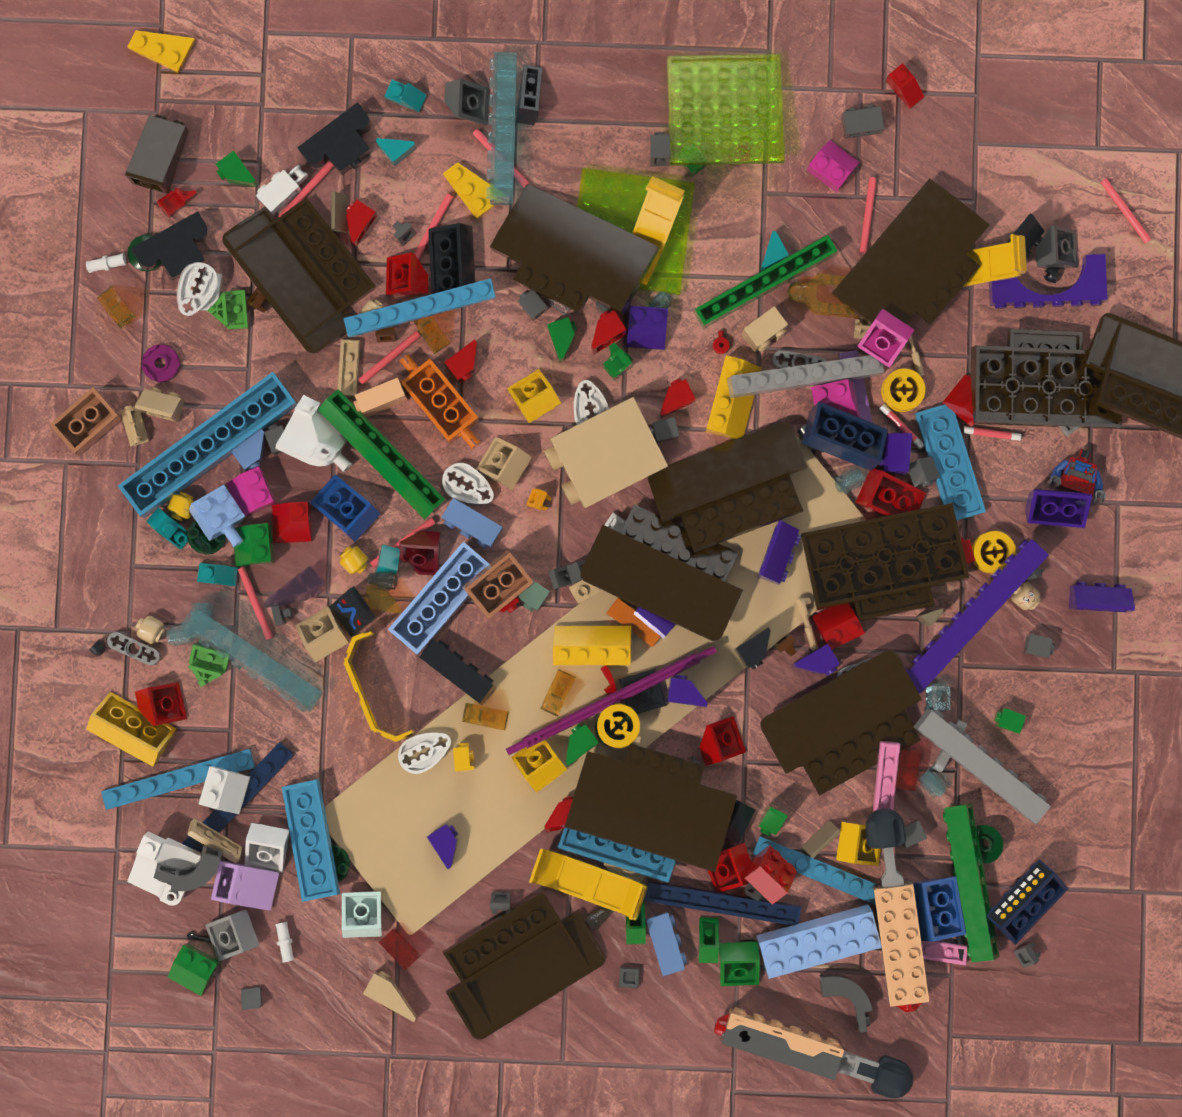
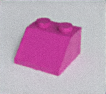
(832, 166)
(885, 338)
(837, 395)
(251, 491)

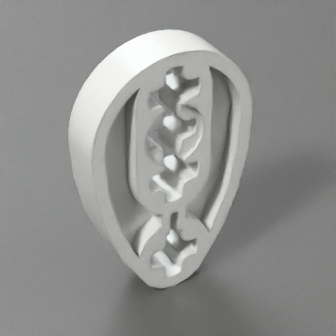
(207, 289)
(581, 401)
(459, 492)
(425, 762)

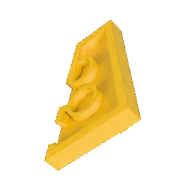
(162, 48)
(470, 189)

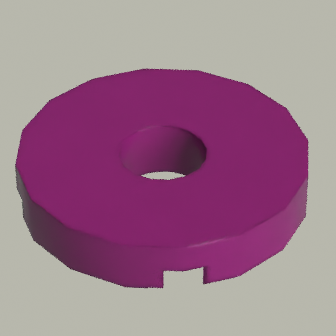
(163, 374)

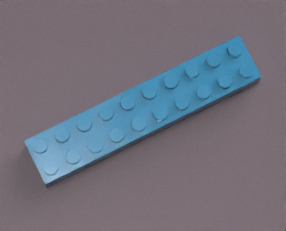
(207, 445)

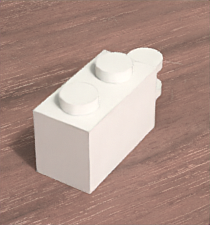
(281, 189)

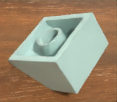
(361, 914)

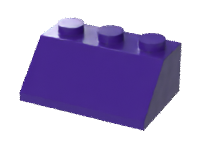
(1058, 508)
(779, 553)
(1101, 597)
(684, 692)

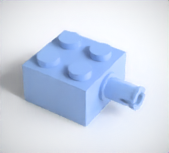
(218, 515)

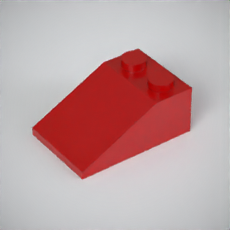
(888, 494)

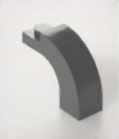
(191, 877)
(842, 986)

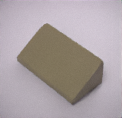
(339, 205)
(930, 618)
(821, 839)

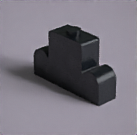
(339, 141)
(173, 246)

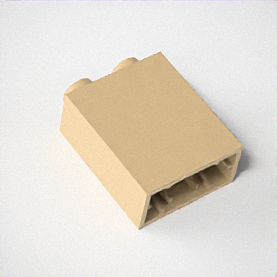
(605, 453)

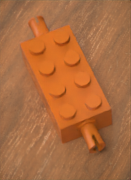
(439, 401)

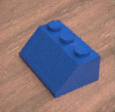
(939, 909)

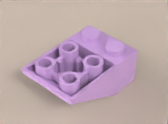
(245, 885)

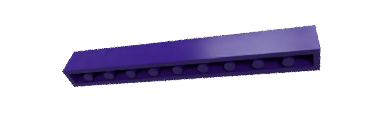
(976, 613)

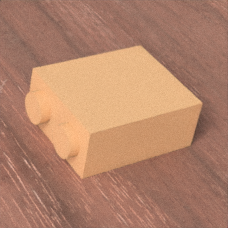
(380, 398)

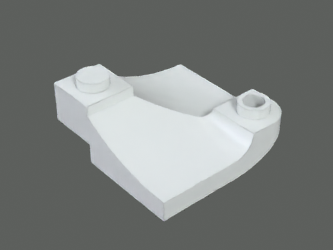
(311, 435)
(162, 851)

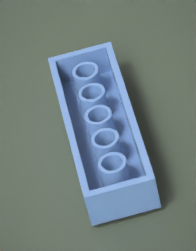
(438, 600)
(819, 941)

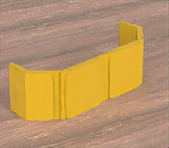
(658, 216)
(999, 261)
(358, 689)
(589, 883)

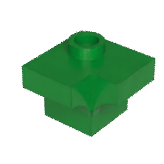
(618, 362)

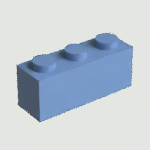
(471, 523)
(666, 943)

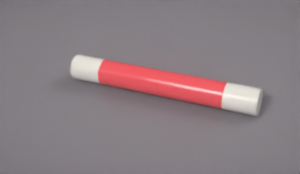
(901, 426)
(992, 433)

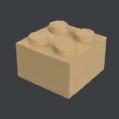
(764, 330)

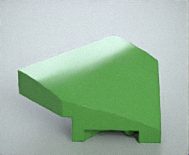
(231, 310)
(206, 664)

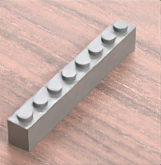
(803, 376)
(981, 766)

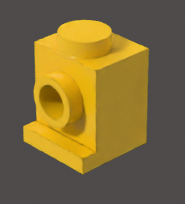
(463, 757)

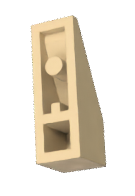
(387, 993)

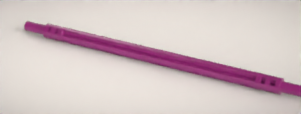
(611, 699)

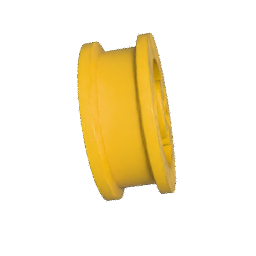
(902, 375)
(991, 537)
(607, 715)

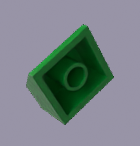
(256, 545)
(739, 963)
(193, 968)

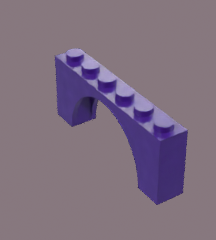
(1089, 288)

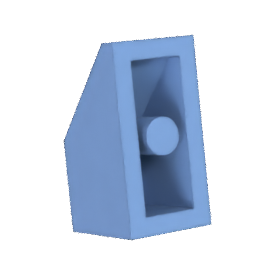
(251, 451)

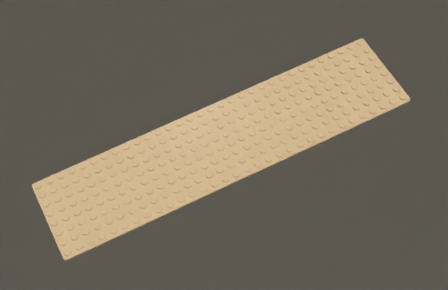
(493, 808)

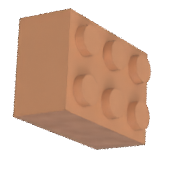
(85, 421)
(497, 584)

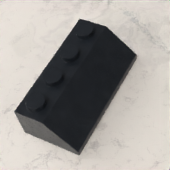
(451, 257)

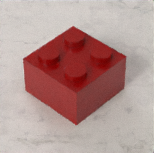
(771, 874)

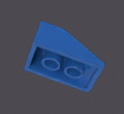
(345, 508)

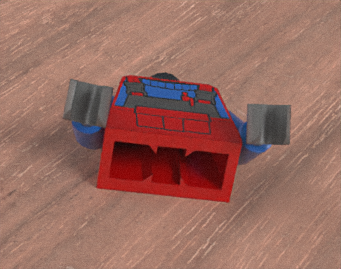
(1078, 476)

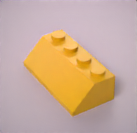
(728, 414)
(592, 645)
(129, 730)

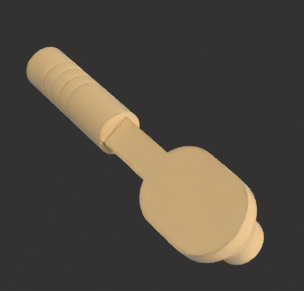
(916, 358)
(801, 604)

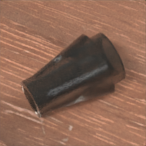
(384, 580)
(597, 917)

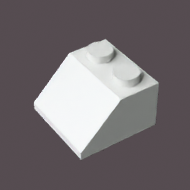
(224, 790)
(266, 847)

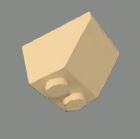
(160, 405)
(504, 463)
(321, 634)

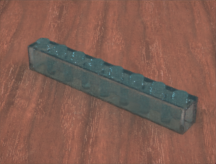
(503, 128)
(251, 658)

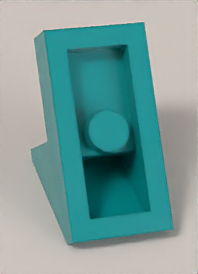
(405, 95)
(217, 574)

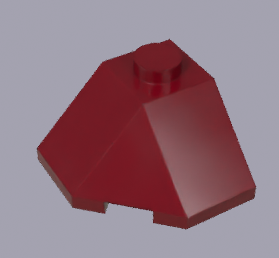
(422, 552)

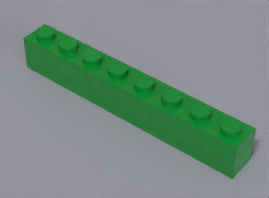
(765, 281)
(381, 454)
(971, 882)

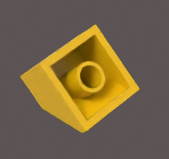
(534, 396)
(539, 765)
(854, 847)

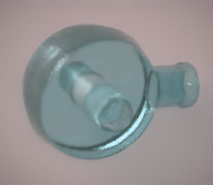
(661, 300)

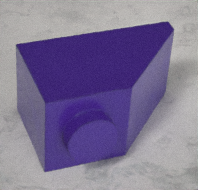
(445, 843)

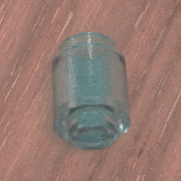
(849, 480)
(177, 637)
(932, 784)

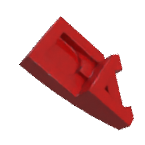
(175, 200)
(607, 673)

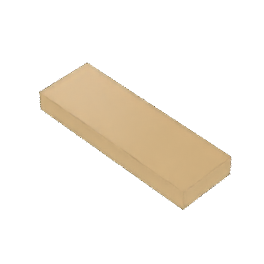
(349, 367)
(214, 840)

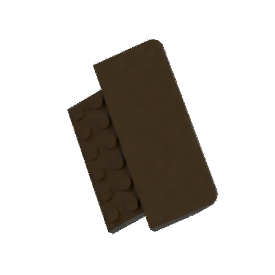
(300, 271)
(1138, 373)
(732, 486)
(660, 572)
(842, 722)
(519, 963)

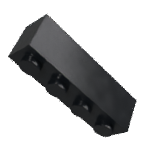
(458, 672)

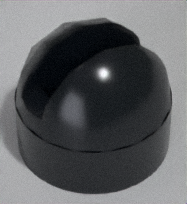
(1052, 276)
(98, 648)

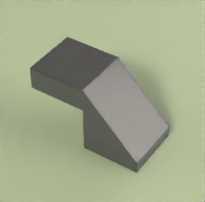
(566, 575)

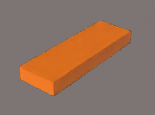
(625, 616)

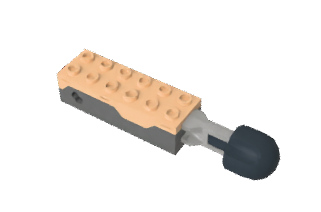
(897, 917)
(811, 1053)

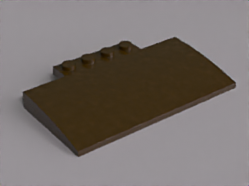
(572, 253)
(916, 260)
(1037, 382)
(885, 561)
(652, 806)

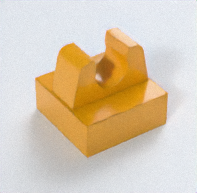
(537, 499)

